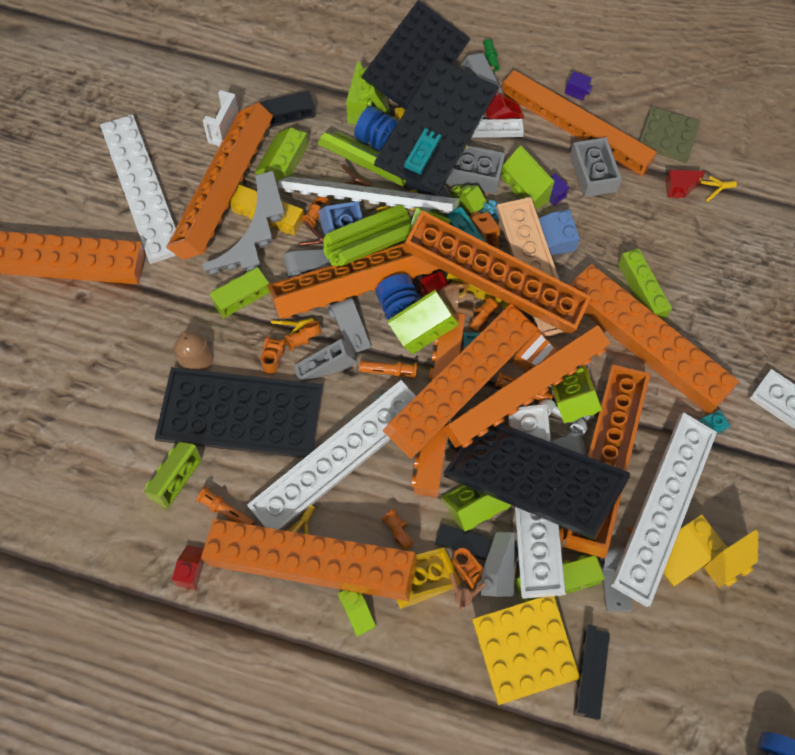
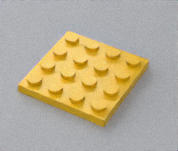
(525, 649)

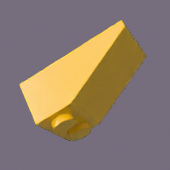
(692, 550)
(734, 561)
(430, 577)

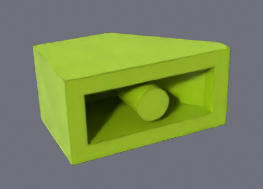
(356, 611)

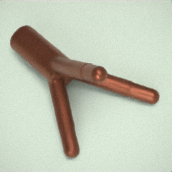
(358, 180)
(316, 232)

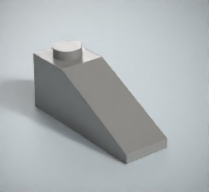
(326, 361)
(499, 567)

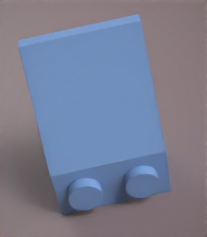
(339, 215)
(560, 232)

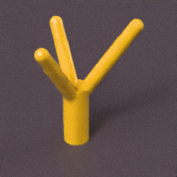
(721, 185)
(298, 324)
(303, 521)

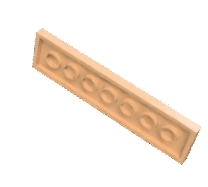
(528, 244)

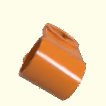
(272, 351)
(468, 569)

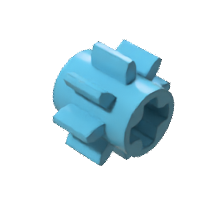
(491, 209)

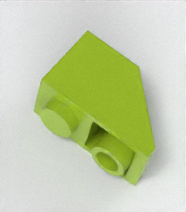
(469, 198)

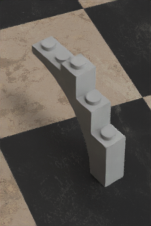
(258, 234)

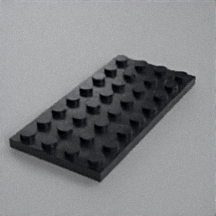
(412, 52)
(448, 104)
(240, 412)
(540, 478)

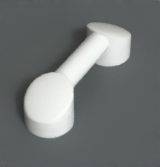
(578, 425)

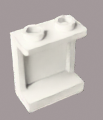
(217, 127)

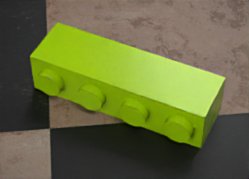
(644, 283)
(577, 575)

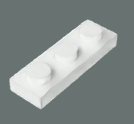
(499, 128)

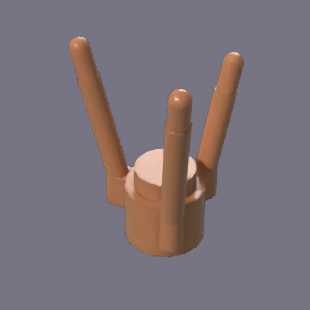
(464, 596)

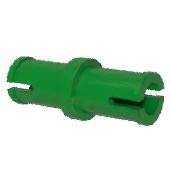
(491, 54)

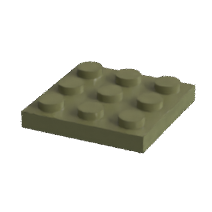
(670, 134)

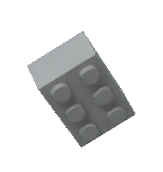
(595, 167)
(478, 168)

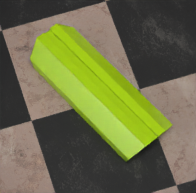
(356, 152)
(367, 236)

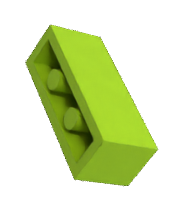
(239, 292)

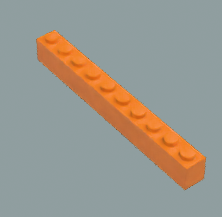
(577, 121)
(526, 386)
(432, 454)

